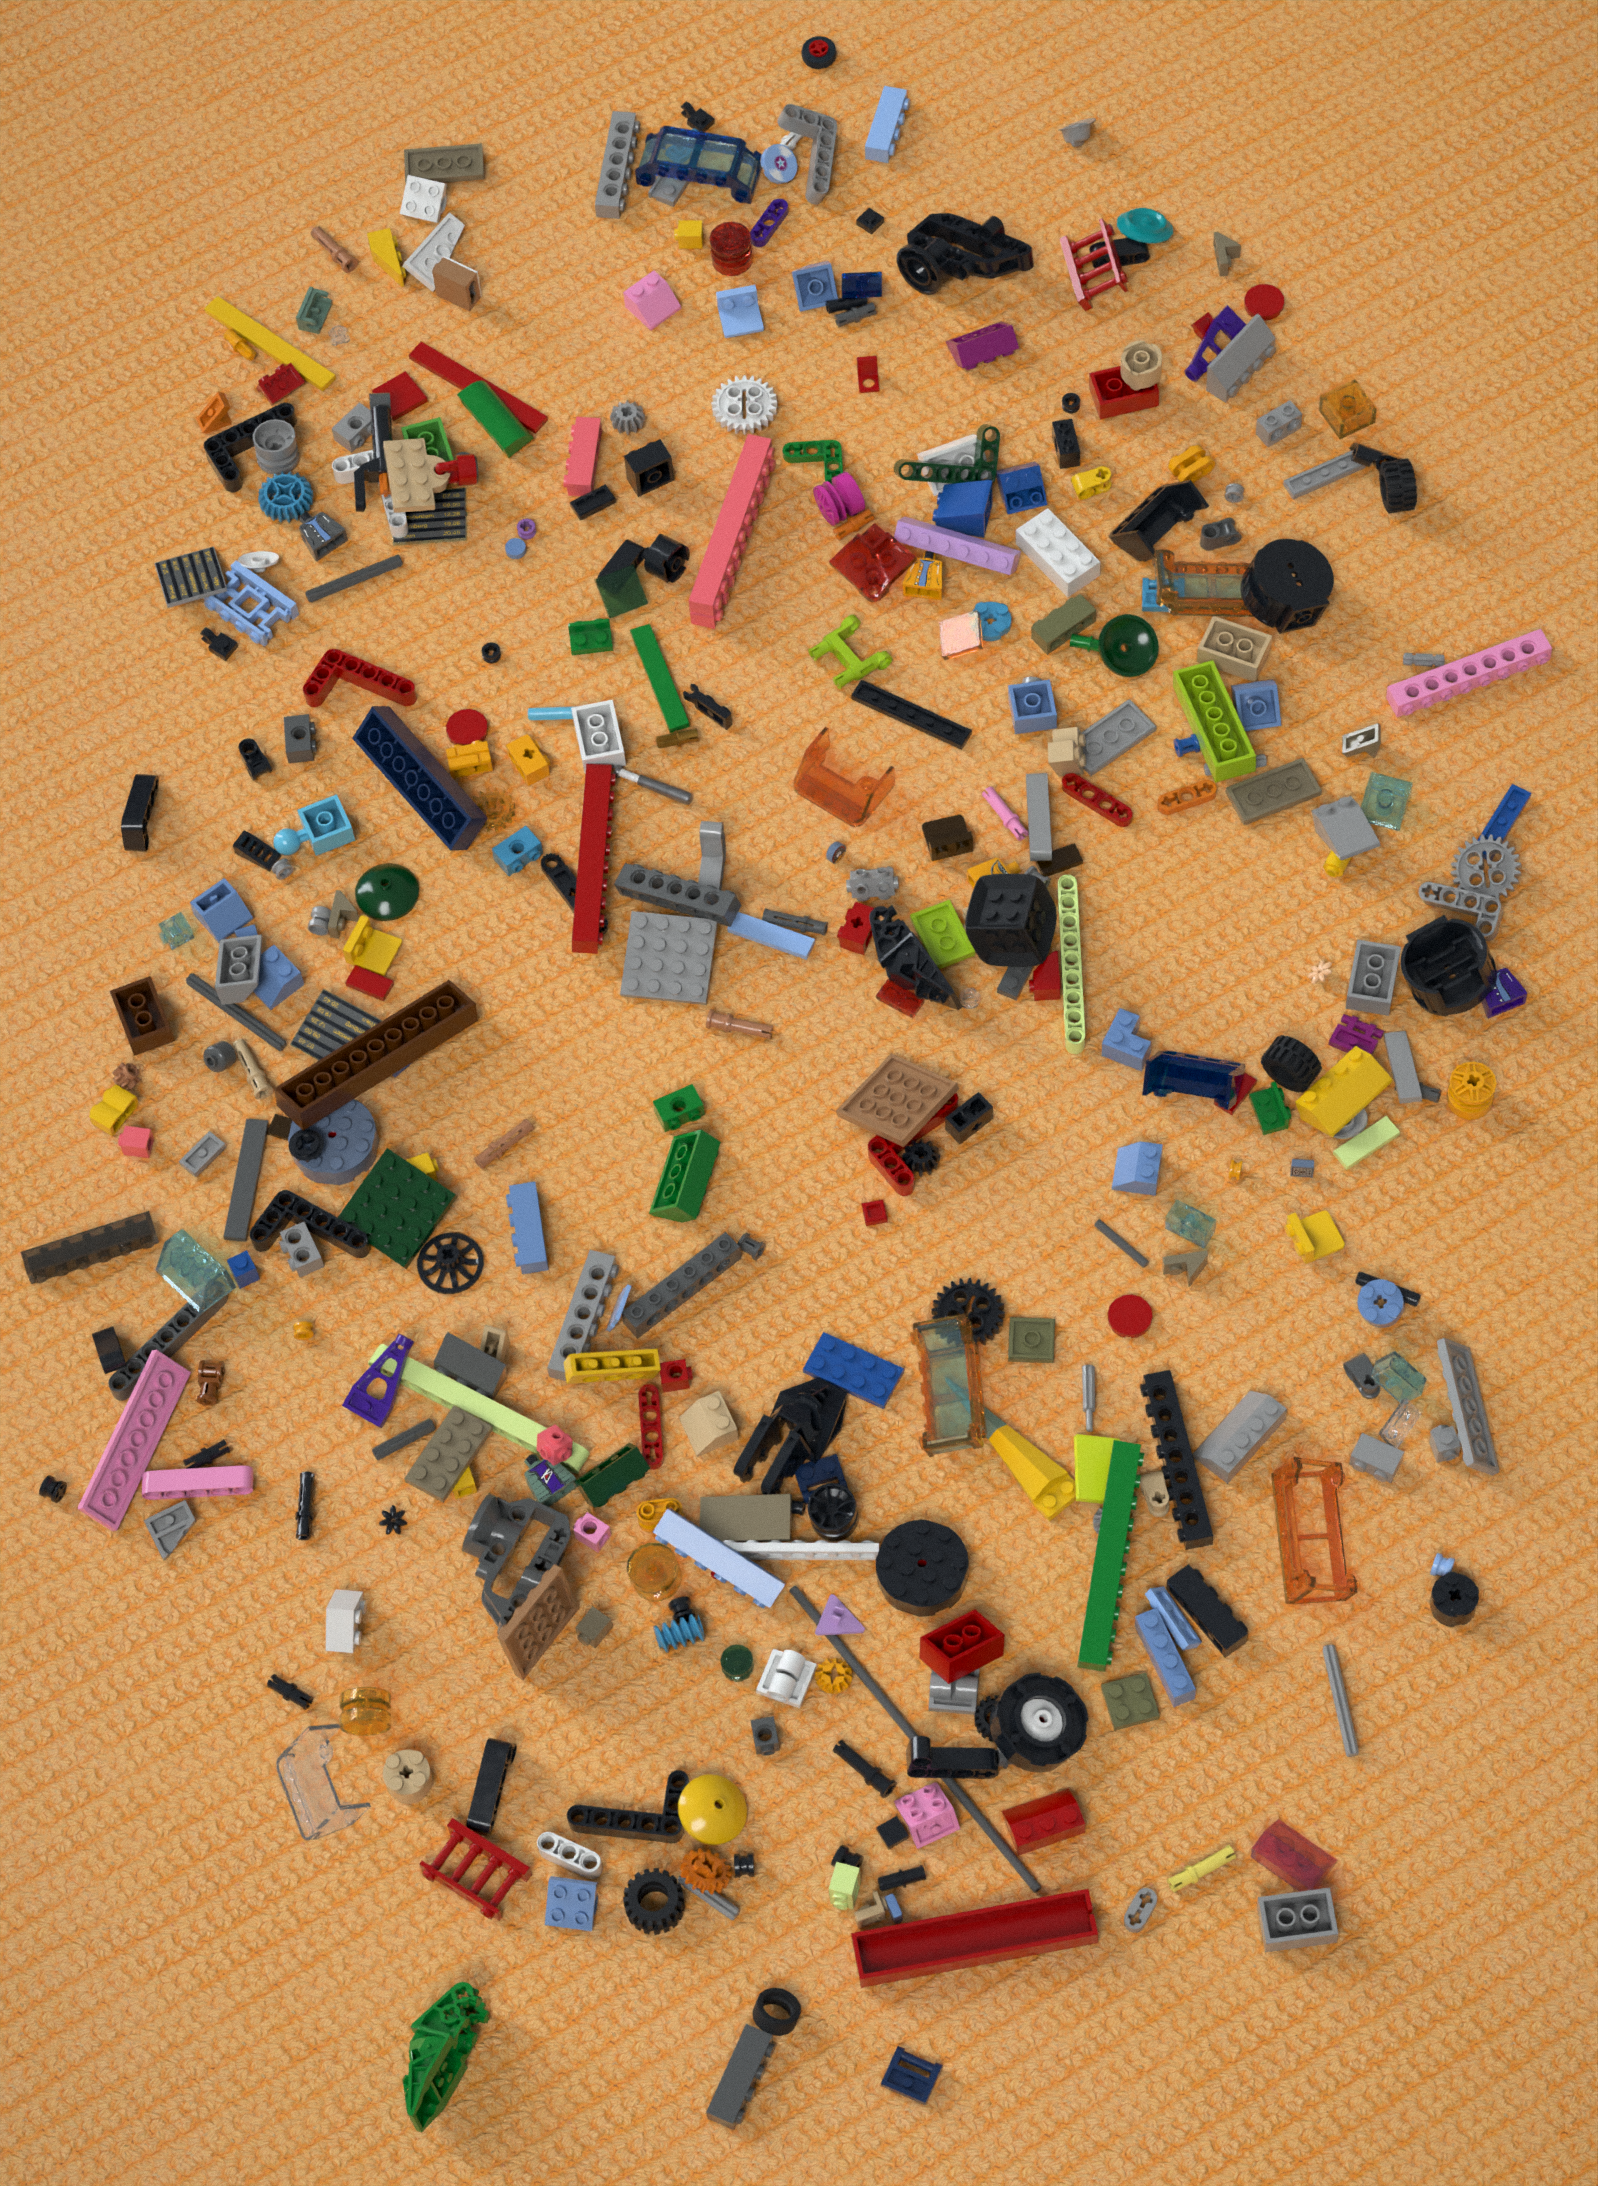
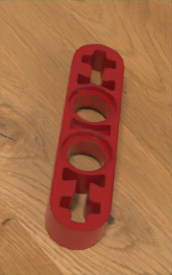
(1099, 797)
(651, 1426)

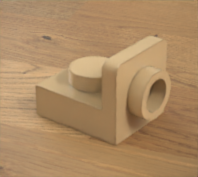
(870, 1914)

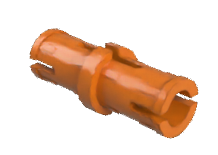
(853, 524)

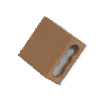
(456, 283)

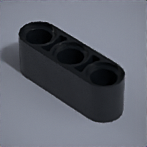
(1128, 251)
(626, 555)
(109, 1350)

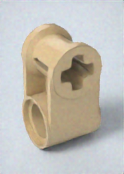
(1155, 1491)

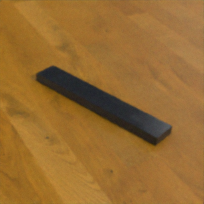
(911, 714)

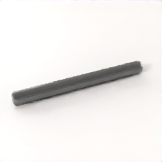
(237, 1013)

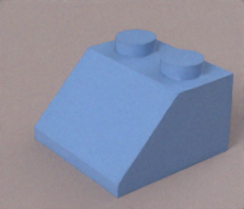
(1257, 704)
(276, 978)
(1138, 1168)

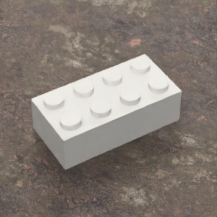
(1057, 552)

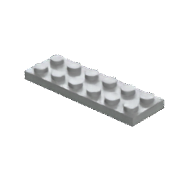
(1467, 1406)

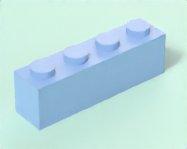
(886, 124)

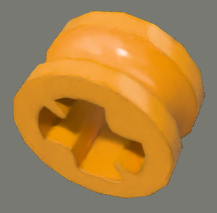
(1235, 1169)
(303, 1330)

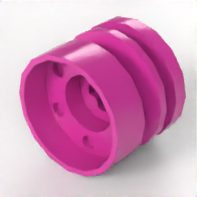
(839, 498)

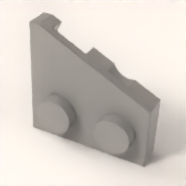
(170, 1527)

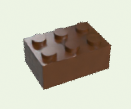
(142, 1015)

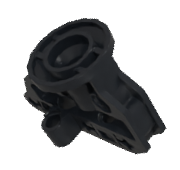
(931, 261)

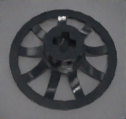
(448, 1261)

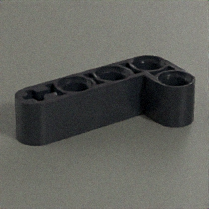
(138, 812)
(949, 1762)
(489, 1784)

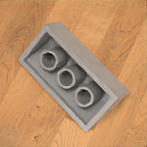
(1240, 359)
(1240, 1435)

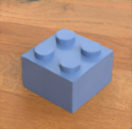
(1032, 706)

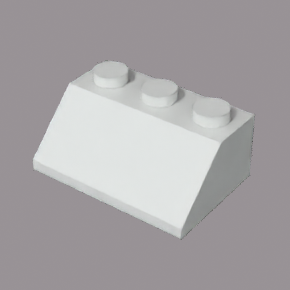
(953, 452)

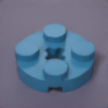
(997, 612)

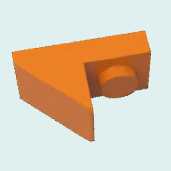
(215, 414)

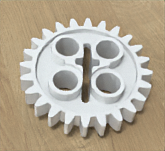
(758, 408)

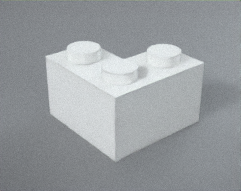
(342, 1620)

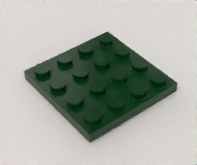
(397, 1207)

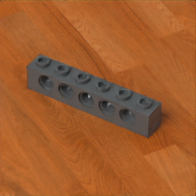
(645, 886)
(681, 1285)

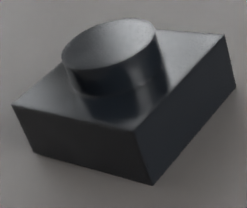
(870, 221)

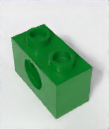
(683, 1098)

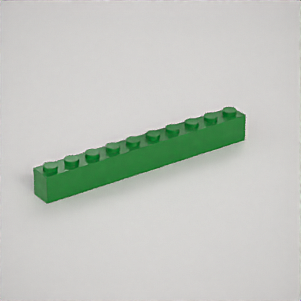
(1109, 1555)

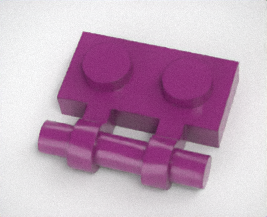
(1347, 1038)

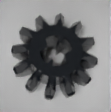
(920, 1149)

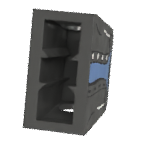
(321, 534)

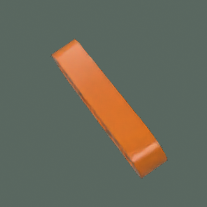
(1190, 789)

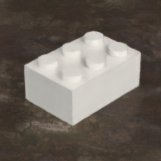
(598, 734)

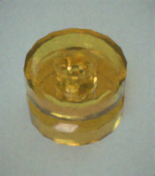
(654, 1572)
(365, 1711)

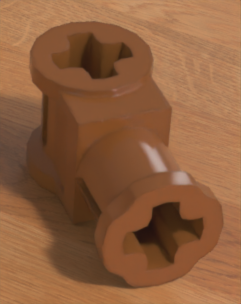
(209, 1379)

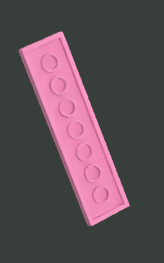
(134, 1440)

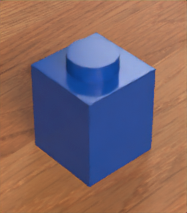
(243, 1269)

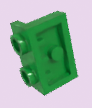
(590, 636)
(1270, 1109)

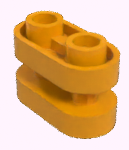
(1191, 464)
(651, 1512)

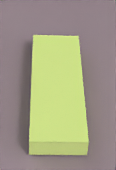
(1366, 1143)

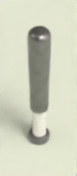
(659, 787)

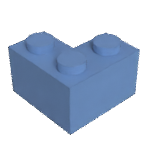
(1123, 1044)

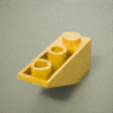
(384, 254)

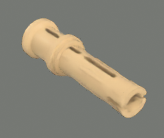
(254, 1075)

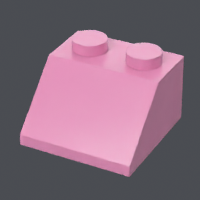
(651, 300)

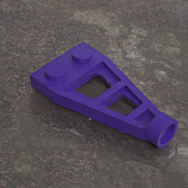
(1230, 325)
(367, 1406)

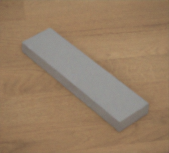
(1321, 475)
(1402, 1067)

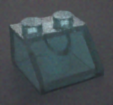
(1386, 800)

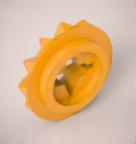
(840, 1683)

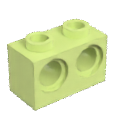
(844, 1886)

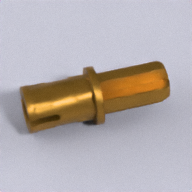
(677, 738)

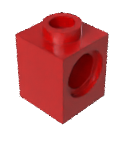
(673, 1384)

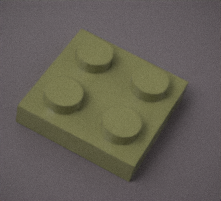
(1130, 1701)

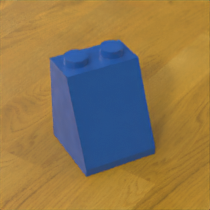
(965, 507)

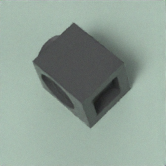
(761, 1727)

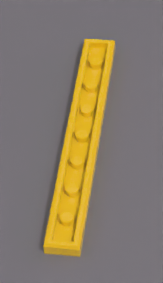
(270, 343)

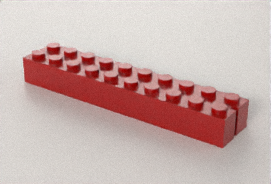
(974, 1938)

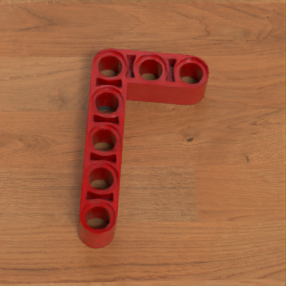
(358, 677)
(890, 1150)

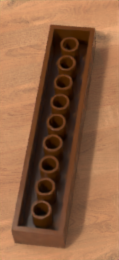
(375, 1054)

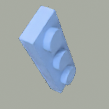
(1173, 1618)

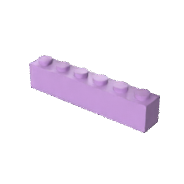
(957, 545)

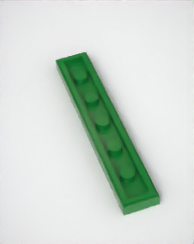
(659, 678)

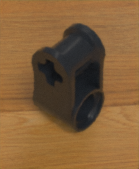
(255, 762)

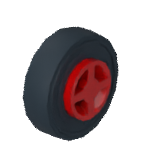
(820, 45)

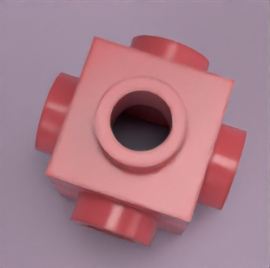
(554, 1445)

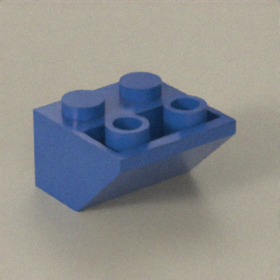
(1021, 487)

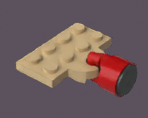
(416, 475)

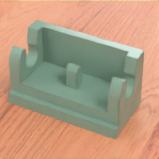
(313, 311)

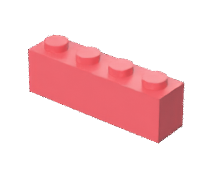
(584, 456)

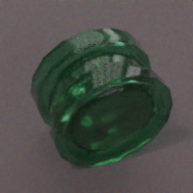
(737, 1663)

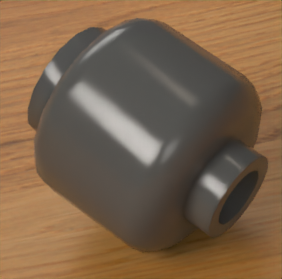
(219, 1056)

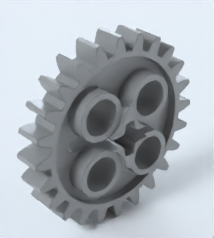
(1505, 866)

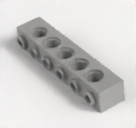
(616, 165)
(595, 1264)

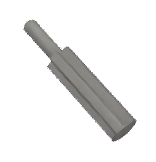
(1088, 1382)

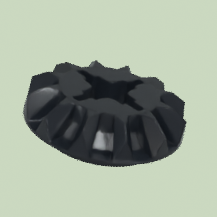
(308, 1136)

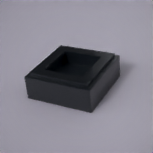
(892, 1832)

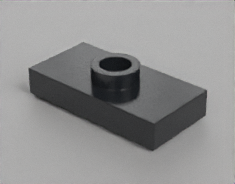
(592, 502)

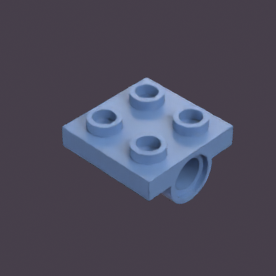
(571, 1903)

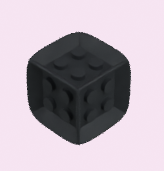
(1011, 920)

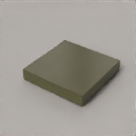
(1031, 1340)

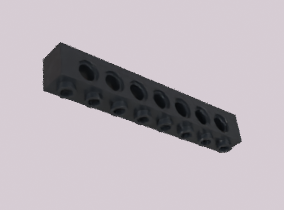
(1192, 1535)

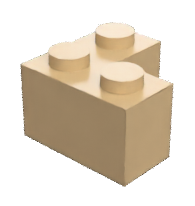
(1066, 751)

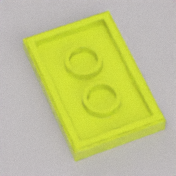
(1092, 1466)

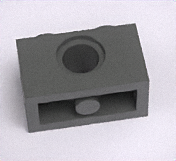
(299, 749)

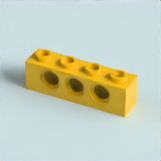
(611, 1366)

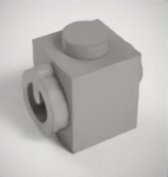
(1444, 1443)

